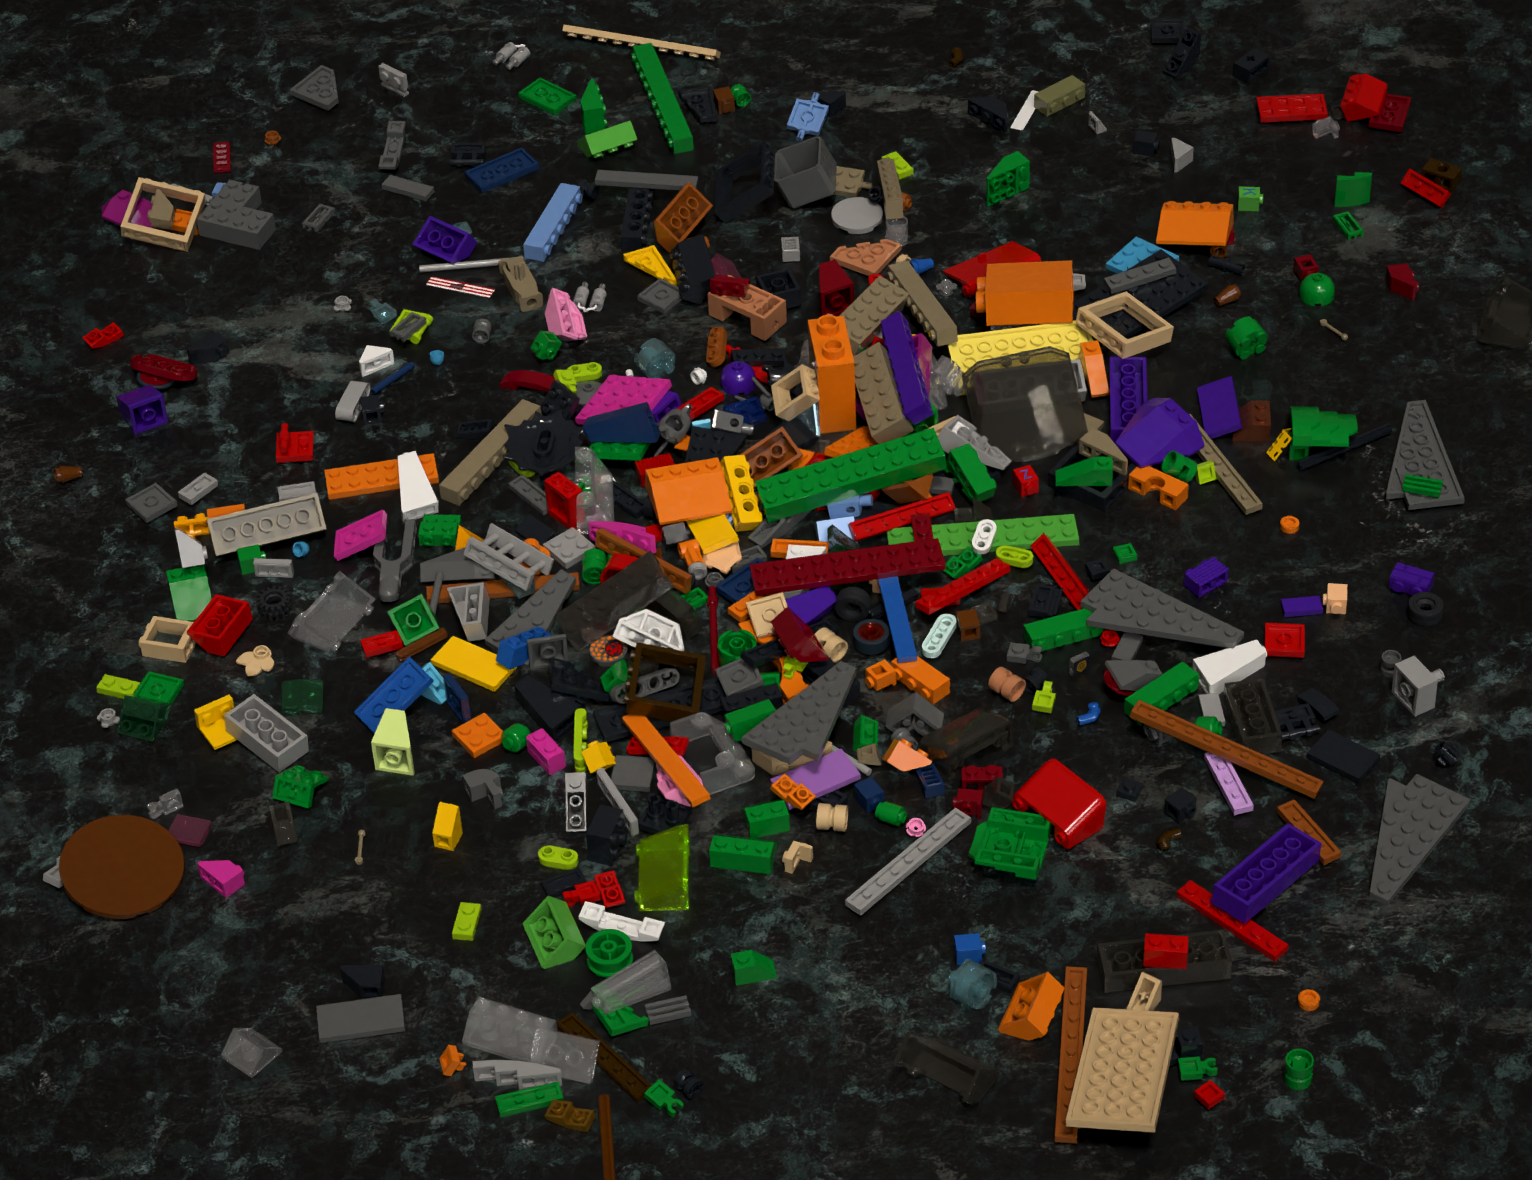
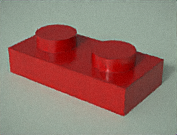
(381, 643)

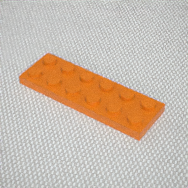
(372, 477)

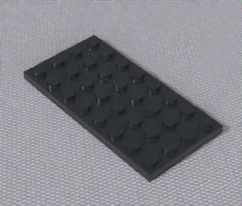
(1159, 295)

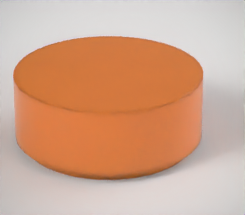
(1289, 524)
(1308, 1000)

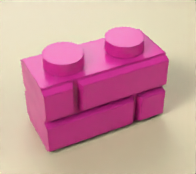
(545, 751)

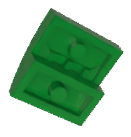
(1353, 189)

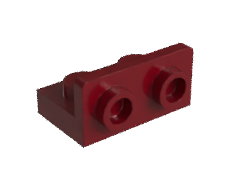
(729, 286)

